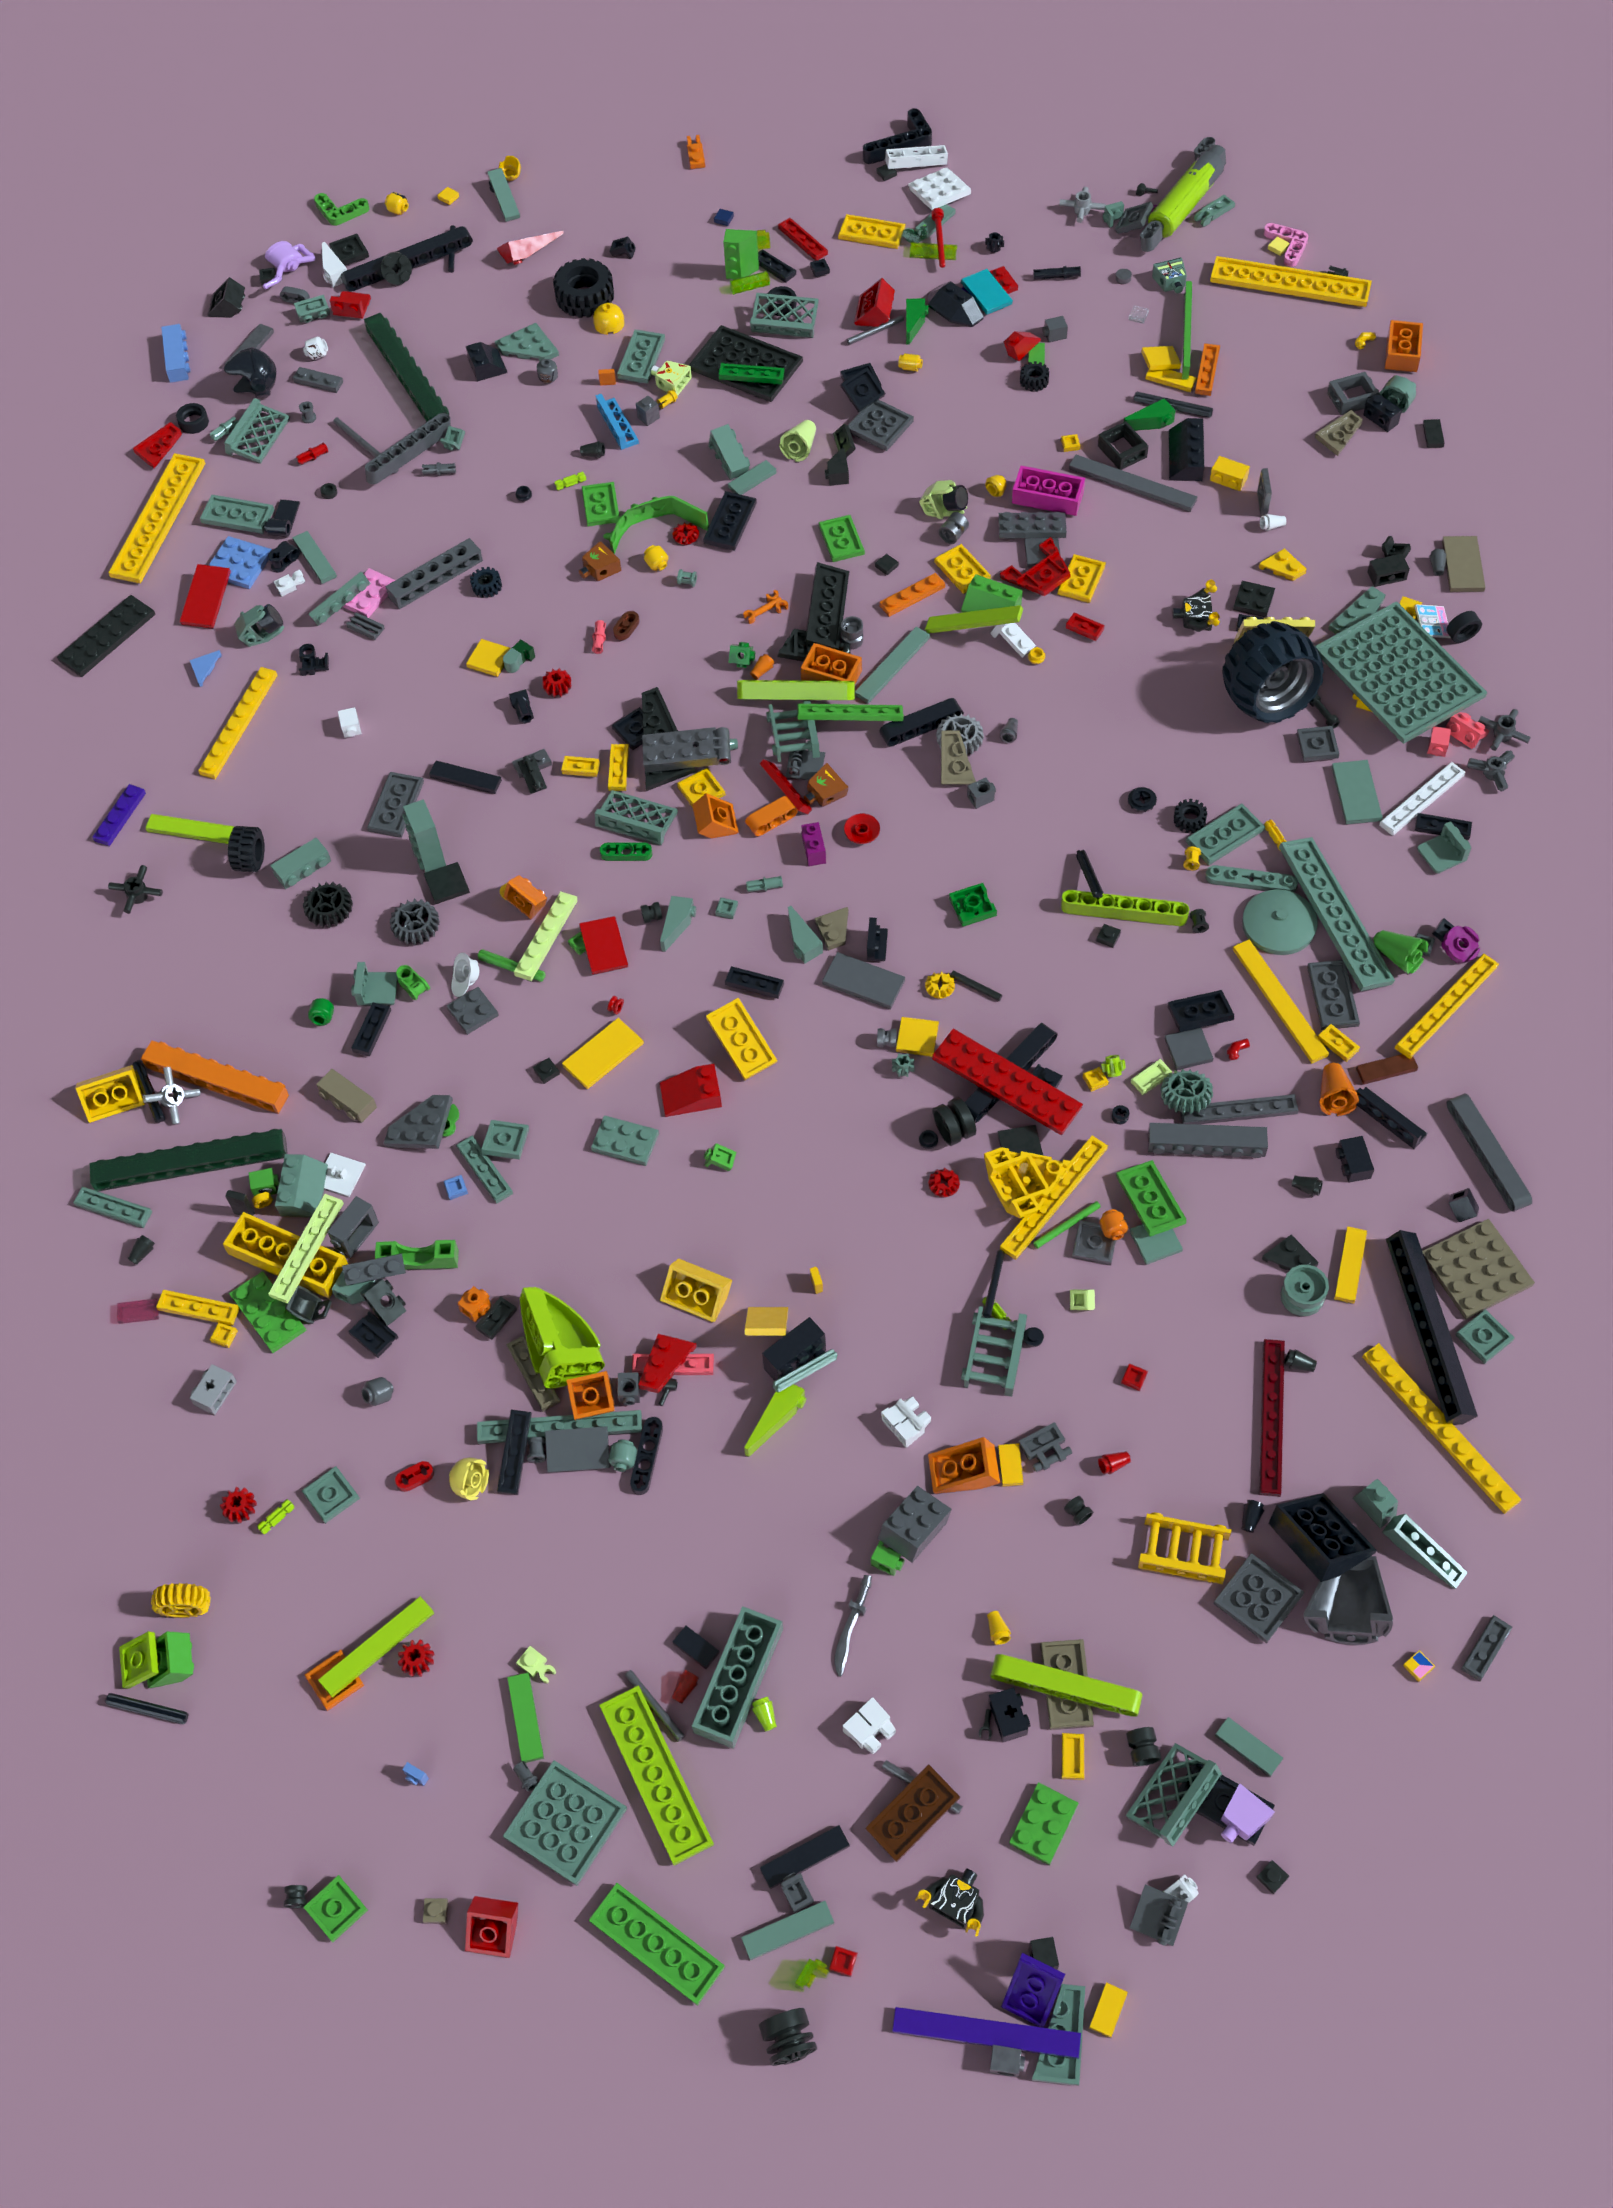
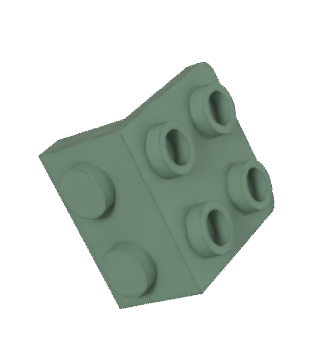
(1446, 849)
(373, 986)

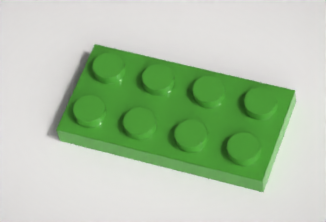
(1151, 1198)
(267, 1314)

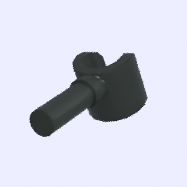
(1142, 188)
(671, 1385)
(986, 1726)

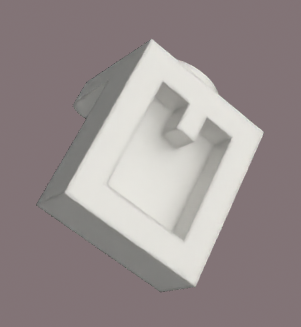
(1183, 1888)

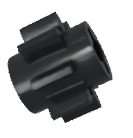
(994, 242)

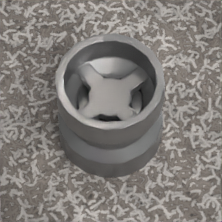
(886, 1037)

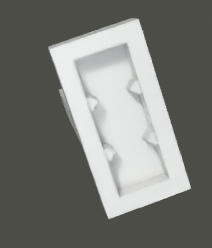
(1015, 637)

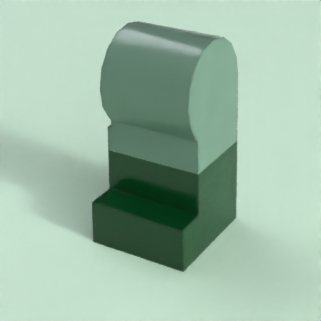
(517, 656)

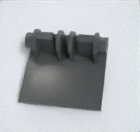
(803, 765)
(1159, 1915)

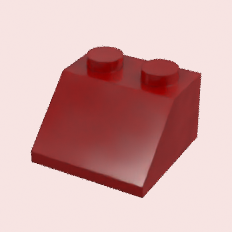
(491, 1926)

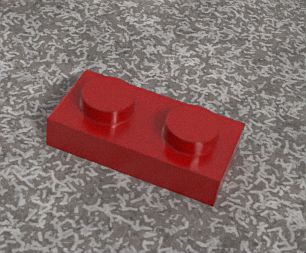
(1005, 279)
(1085, 626)

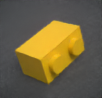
(1229, 473)

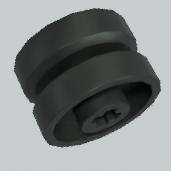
(954, 1121)

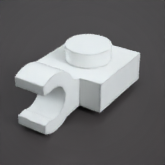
(288, 584)

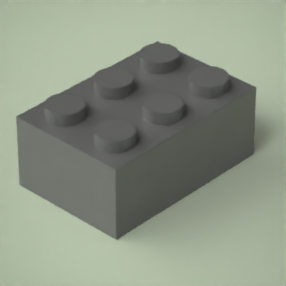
(914, 1524)

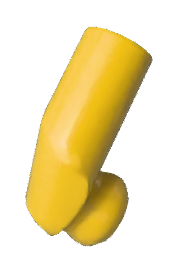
(1360, 341)

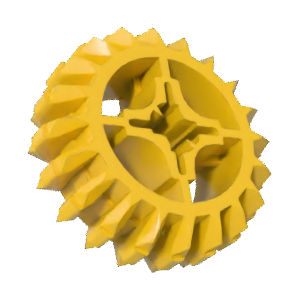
(180, 1600)

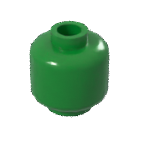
(321, 1011)

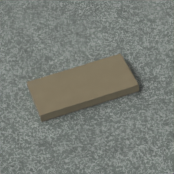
(1463, 564)
(1069, 1657)

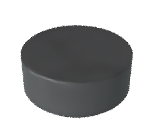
(1123, 276)

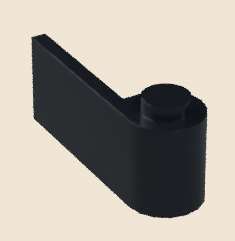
(283, 519)

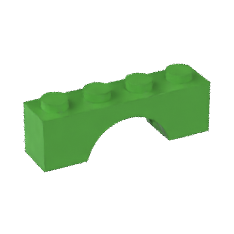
(438, 1255)

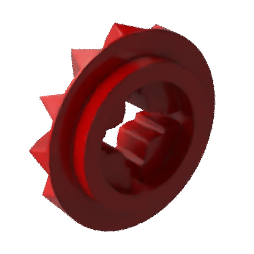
(679, 536)
(941, 1189)

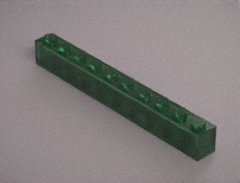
(404, 367)
(188, 1160)

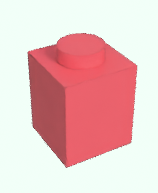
(1439, 741)

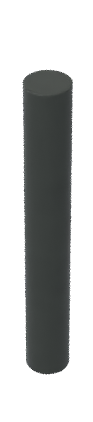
(975, 985)

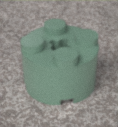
(1399, 392)

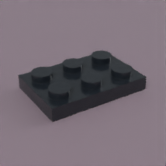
(1200, 1011)

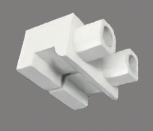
(904, 1422)
(868, 1724)

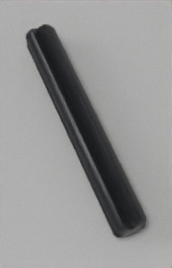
(1089, 874)
(148, 1089)
(146, 1708)

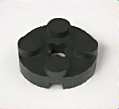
(402, 261)

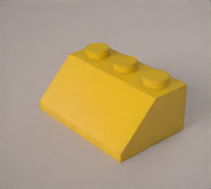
(110, 1093)
(695, 1290)

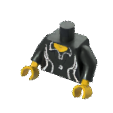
(1197, 610)
(956, 1900)

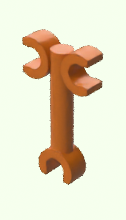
(773, 601)

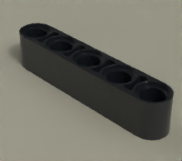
(919, 722)

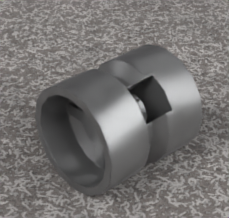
(953, 528)
(852, 631)

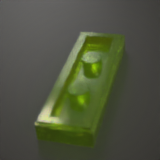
(930, 251)

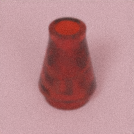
(685, 1685)

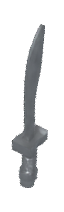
(857, 1607)

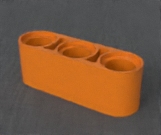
(771, 816)

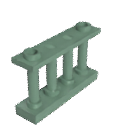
(810, 733)
(1010, 1363)

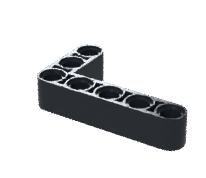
(918, 136)

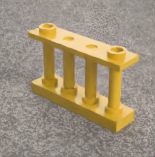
(1171, 1564)

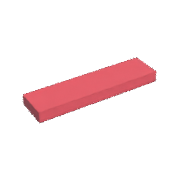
(694, 1365)

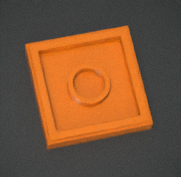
(317, 1672)

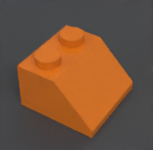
(714, 817)
(525, 896)
(591, 1395)

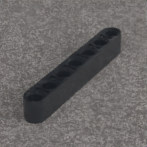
(1023, 1056)

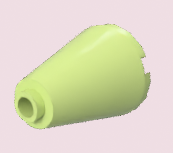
(798, 441)

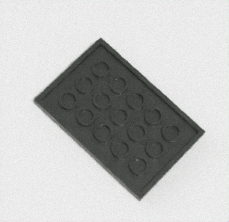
(738, 348)

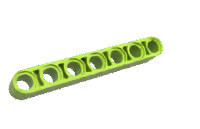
(795, 690)
(1125, 908)
(1066, 1685)

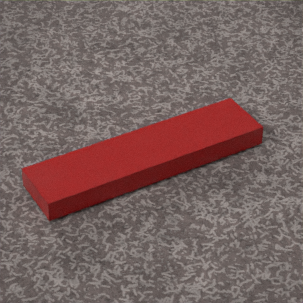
(803, 239)
(785, 786)

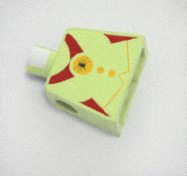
(672, 376)

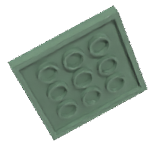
(565, 1822)

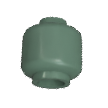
(622, 1455)

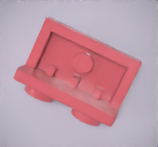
(1466, 729)

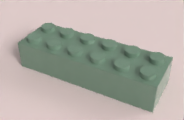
(737, 1677)

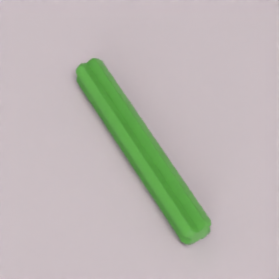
(505, 963)

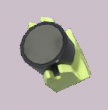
(944, 498)

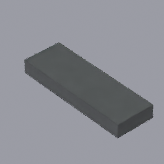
(1486, 1648)

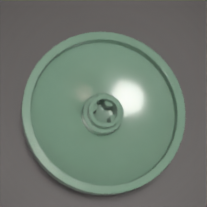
(1279, 922)

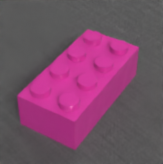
(1048, 490)

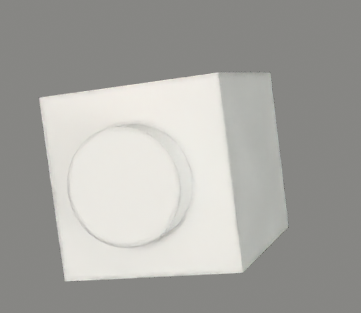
(349, 722)

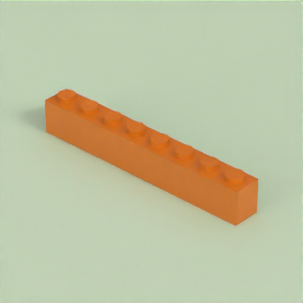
(215, 1076)

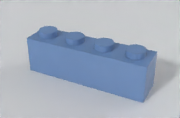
(175, 353)

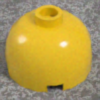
(608, 318)

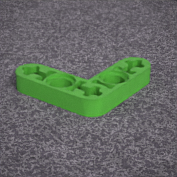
(337, 215)

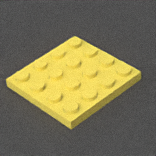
(1304, 624)

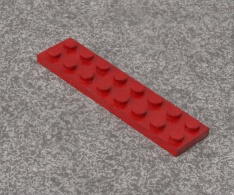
(1007, 1081)

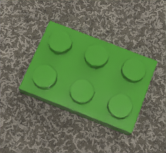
(1043, 1823)

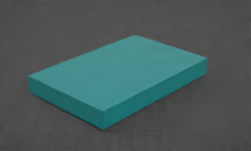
(986, 291)

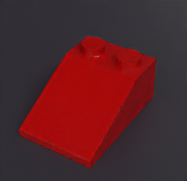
(691, 1091)

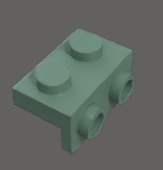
(312, 309)

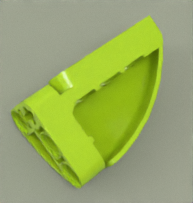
(558, 1339)

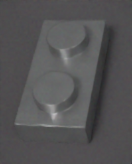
(541, 758)

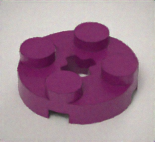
(1454, 950)

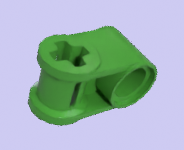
(413, 984)

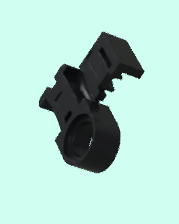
(311, 662)

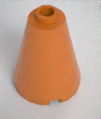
(1336, 1091)

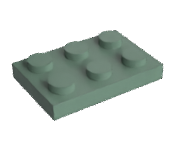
(625, 1140)

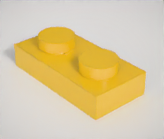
(580, 766)
(1338, 1043)

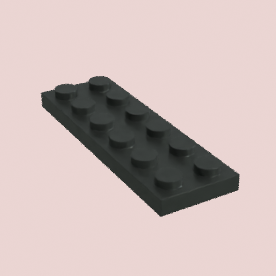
(827, 606)
(106, 635)

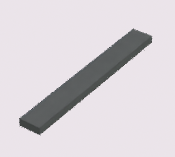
(1133, 483)

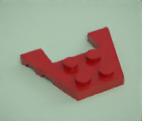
(1043, 576)

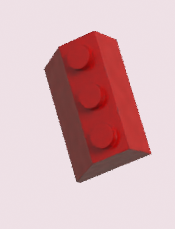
(875, 305)

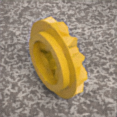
(932, 988)

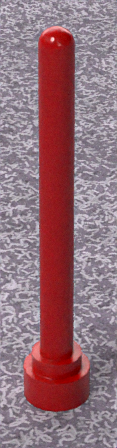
(937, 216)

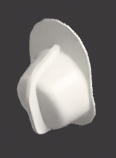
(464, 974)

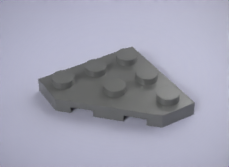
(422, 1125)

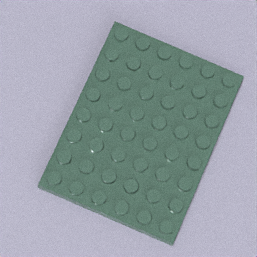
(1400, 672)

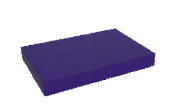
(1033, 1990)

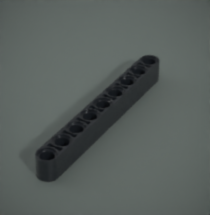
(417, 254)

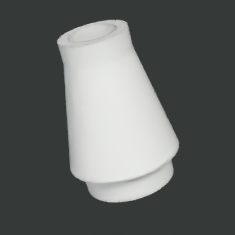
(1271, 522)

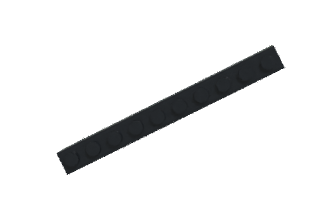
(1431, 1328)

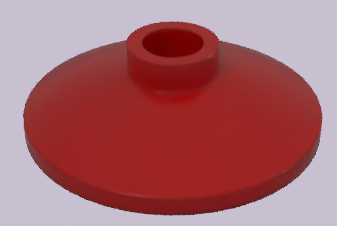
(865, 823)

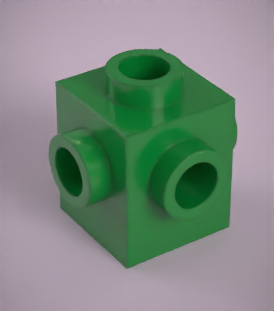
(736, 657)

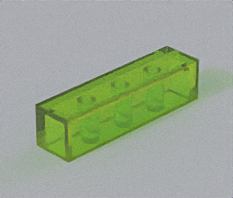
(749, 282)

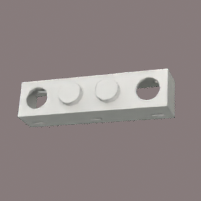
(923, 157)

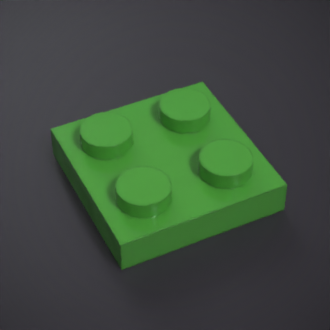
(335, 1908)

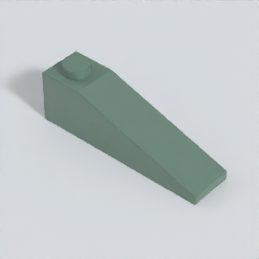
(1424, 1549)

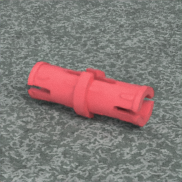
(598, 637)

